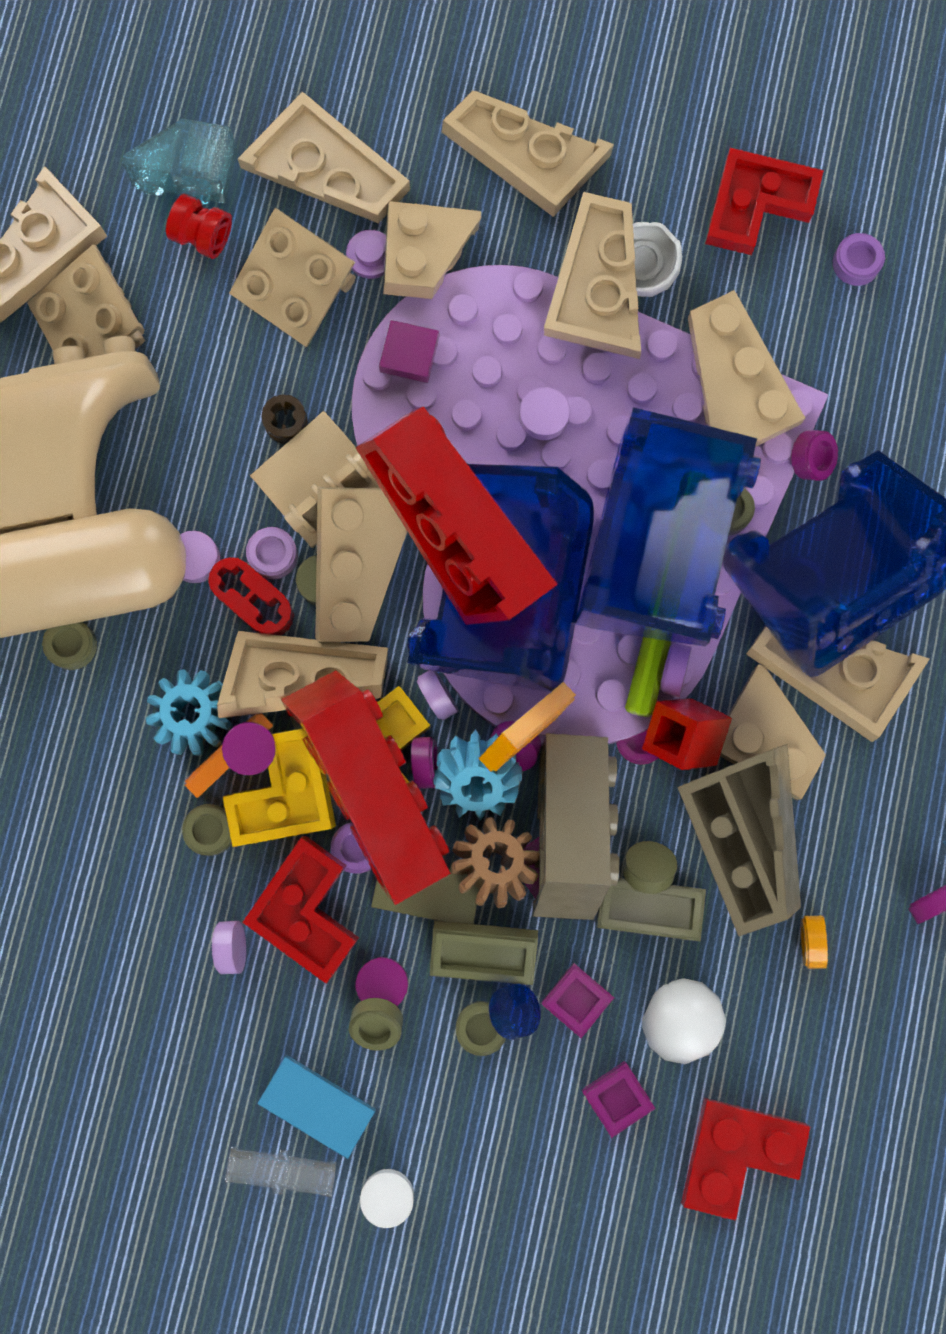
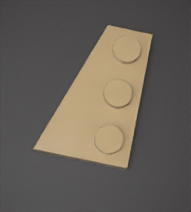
(529, 155)
(324, 160)
(42, 241)
(597, 281)
(738, 374)
(355, 560)
(274, 666)
(858, 690)

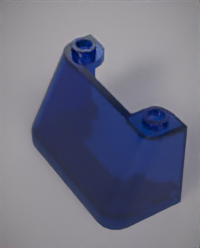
(666, 529)
(847, 568)
(535, 644)

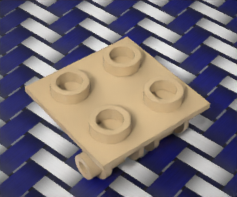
(292, 277)
(85, 307)
(310, 460)

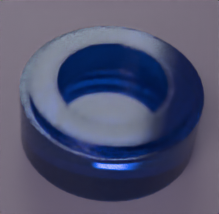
(514, 1011)

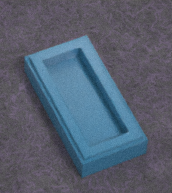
(317, 1106)

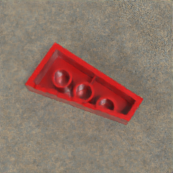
(454, 521)
(370, 784)

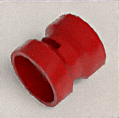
(198, 225)

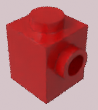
(686, 733)

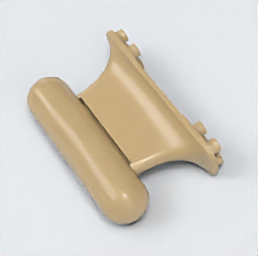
(55, 551)

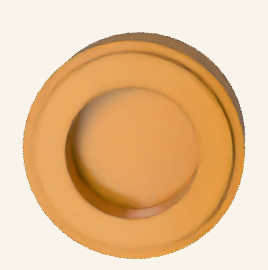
(814, 942)

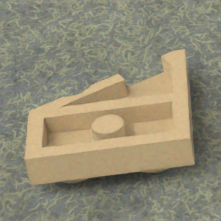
(423, 246)
(766, 721)

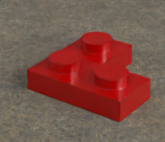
(756, 186)
(290, 914)
(728, 1143)

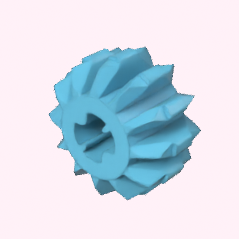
(182, 731)
(470, 783)

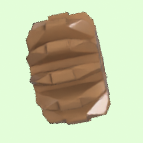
(512, 858)

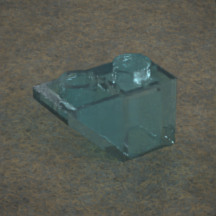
(185, 159)

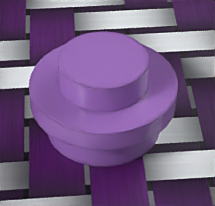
(368, 252)

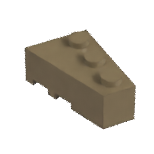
(575, 826)
(749, 837)

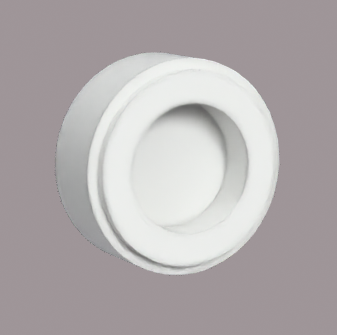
(387, 1198)

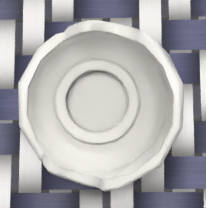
(656, 258)
(684, 1021)

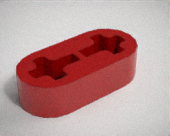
(259, 588)

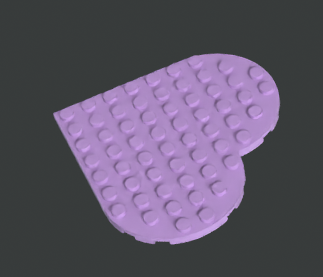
(481, 371)

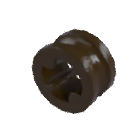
(284, 403)

